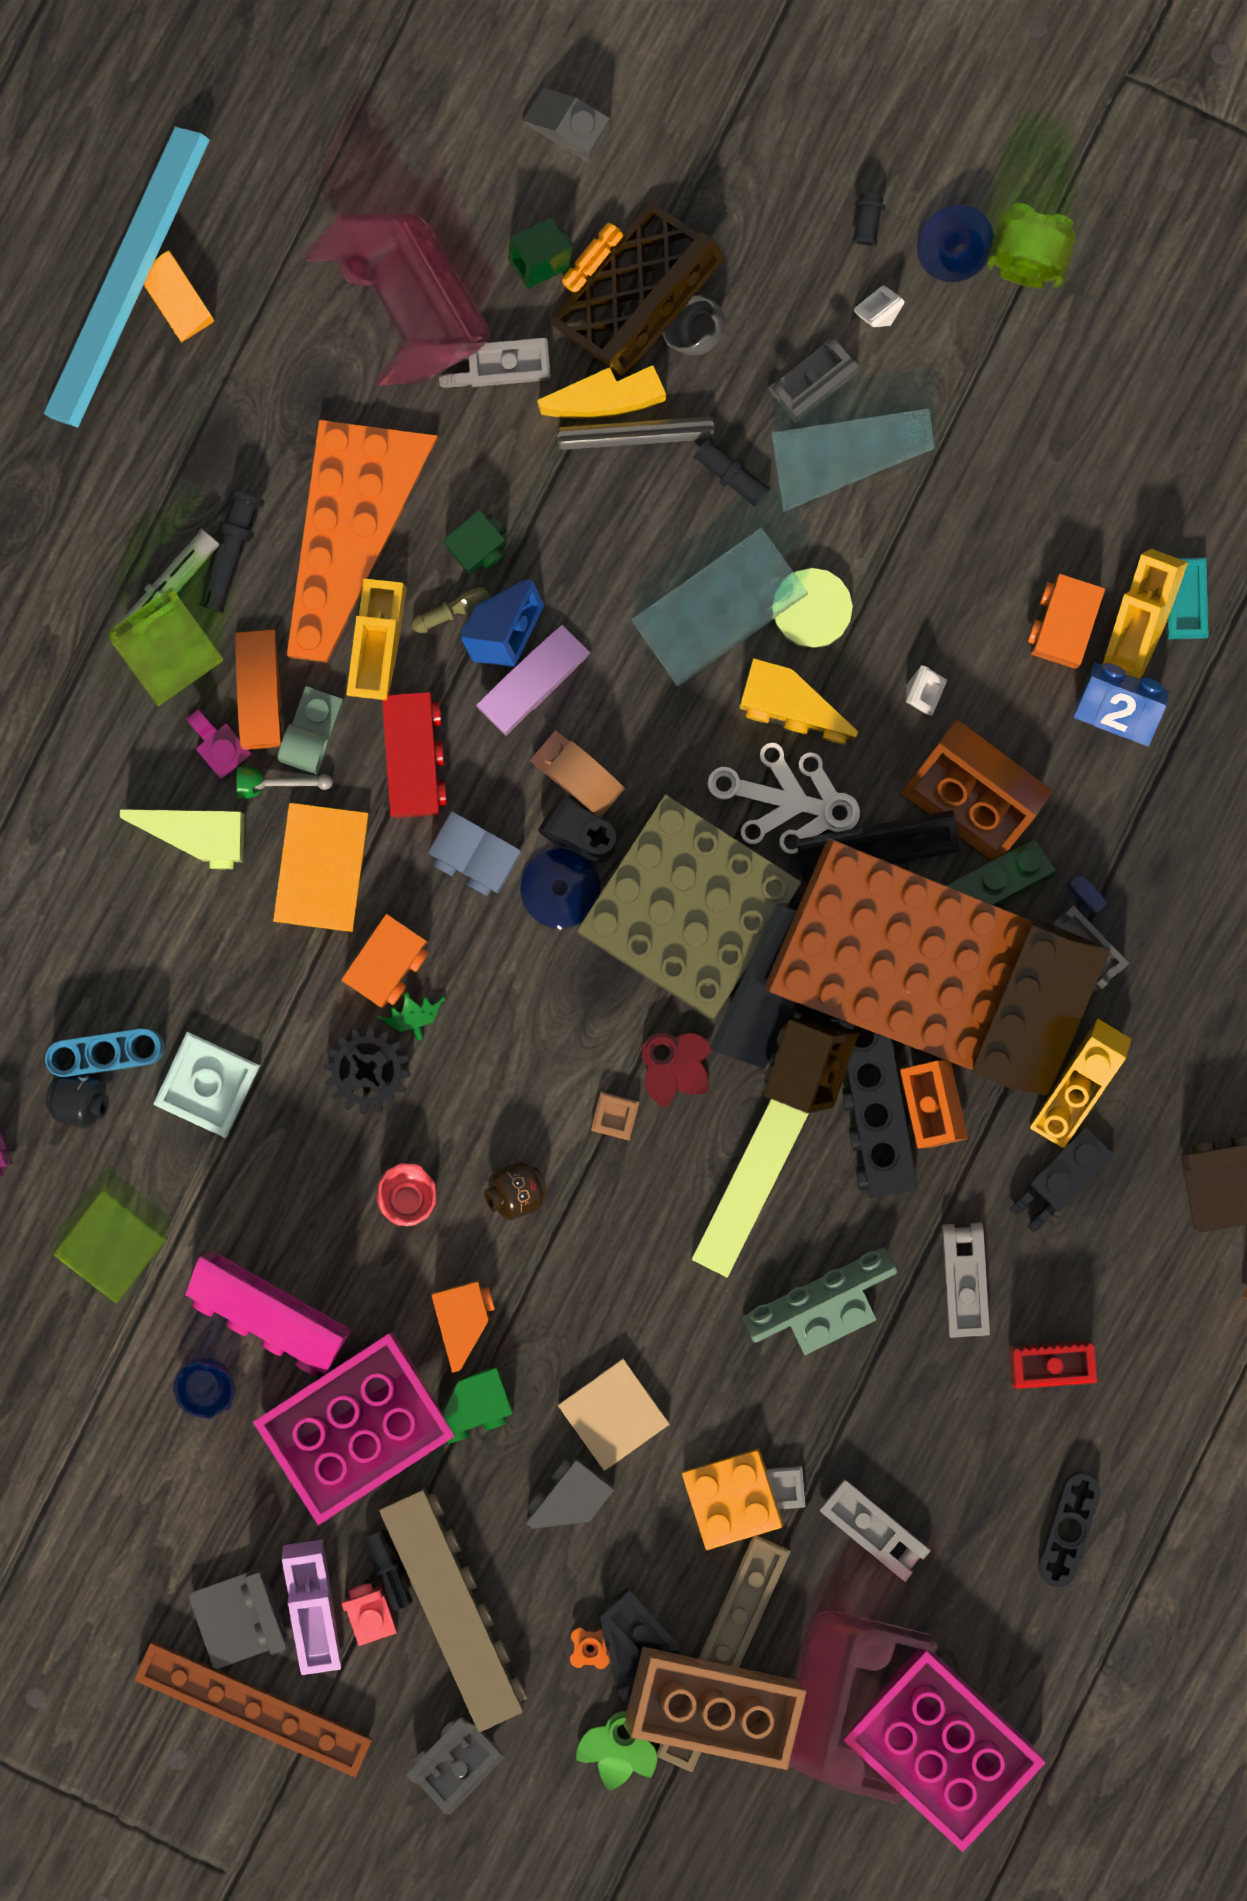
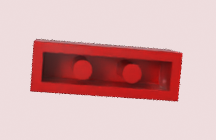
(413, 755)

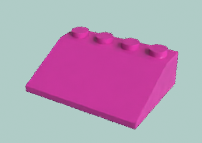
(267, 1312)
(354, 1428)
(944, 1748)

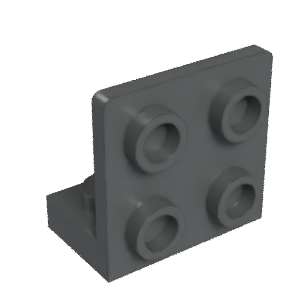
(239, 1618)

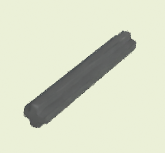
(635, 433)

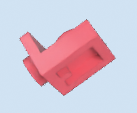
(369, 1613)

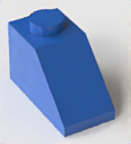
(503, 625)

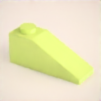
(203, 834)

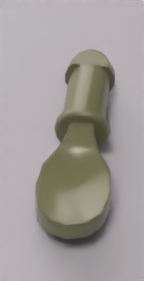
(463, 605)

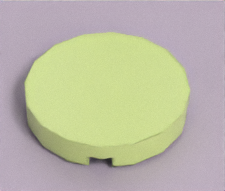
(821, 614)

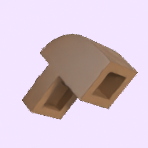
(577, 774)

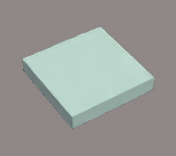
(206, 1084)

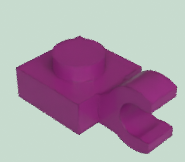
(220, 747)

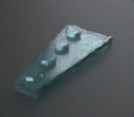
(837, 454)

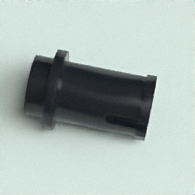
(868, 219)

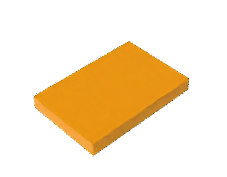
(321, 867)

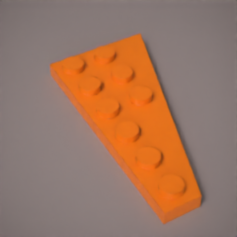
(352, 508)

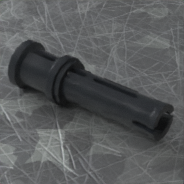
(236, 532)

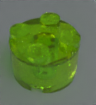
(1032, 247)

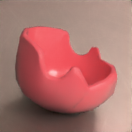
(406, 1194)

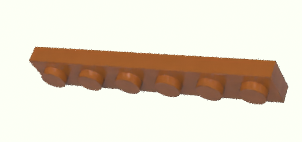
(253, 1709)

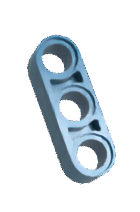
(85, 1052)

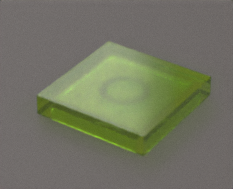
(110, 1247)

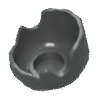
(696, 327)

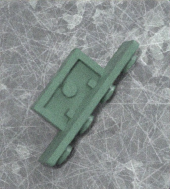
(825, 1306)

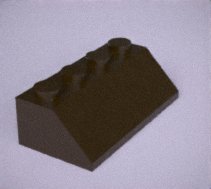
(1041, 1009)

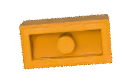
(176, 297)

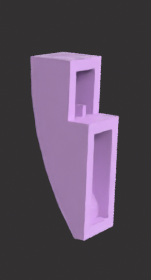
(533, 680)
(311, 1607)

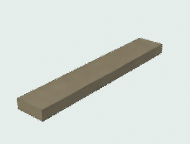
(737, 1620)

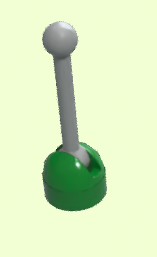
(251, 782)

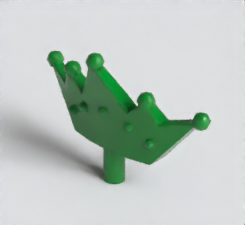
(413, 1015)

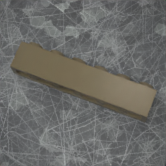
(452, 1608)

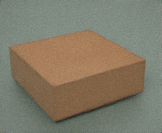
(615, 1116)

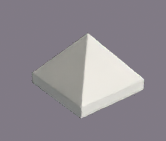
(880, 307)
(925, 690)

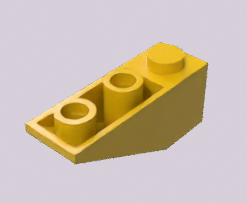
(785, 696)
(1081, 1083)

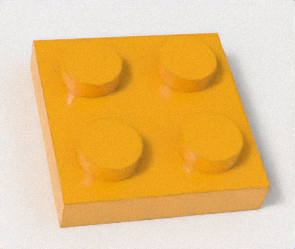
(732, 1499)

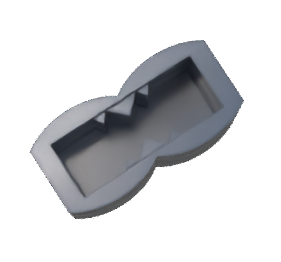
(474, 853)

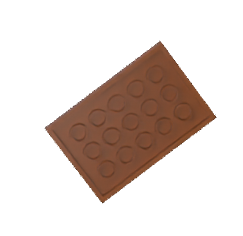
(898, 954)

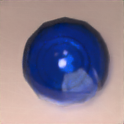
(204, 1387)

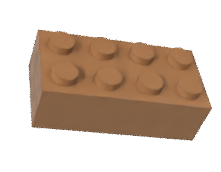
(714, 1708)

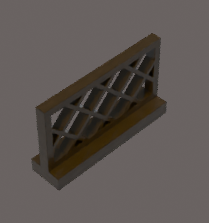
(658, 302)

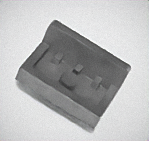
(455, 1764)

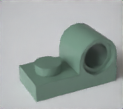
(311, 731)

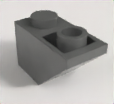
(572, 1499)

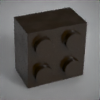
(810, 1063)

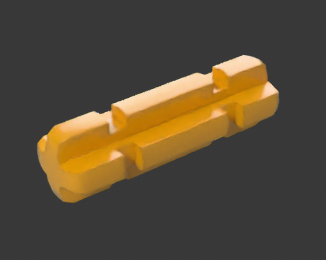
(592, 257)

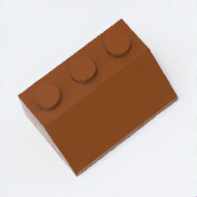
(983, 788)

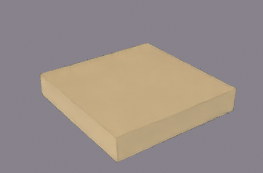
(613, 1414)

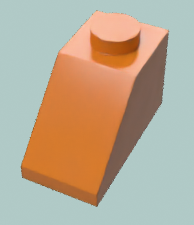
(462, 1318)

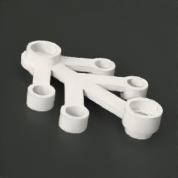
(790, 799)

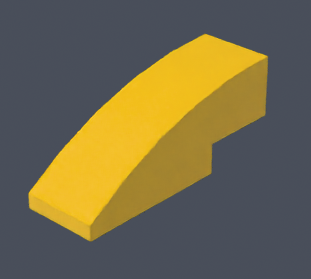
(604, 397)
(1145, 611)
(376, 639)

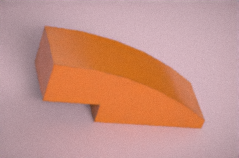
(258, 690)

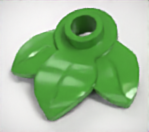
(616, 1754)

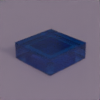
(1086, 894)

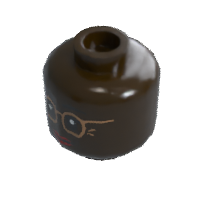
(515, 1190)

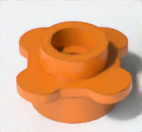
(581, 1656)

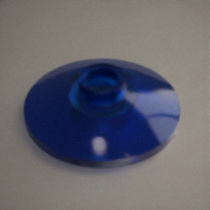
(944, 233)
(554, 909)

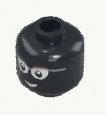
(77, 1100)

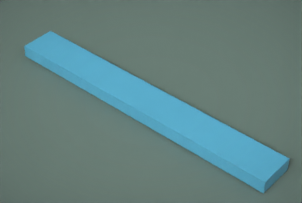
(126, 276)

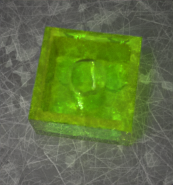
(165, 646)

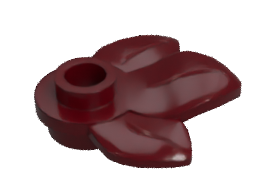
(680, 1070)

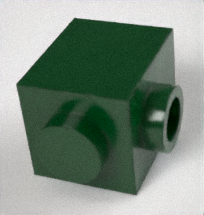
(540, 252)
(477, 542)

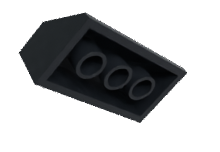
(755, 1014)

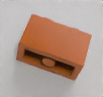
(1066, 620)
(386, 961)
(934, 1104)

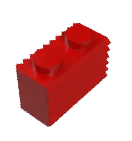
(1052, 1364)

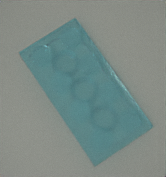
(719, 606)

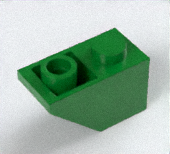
(477, 1402)

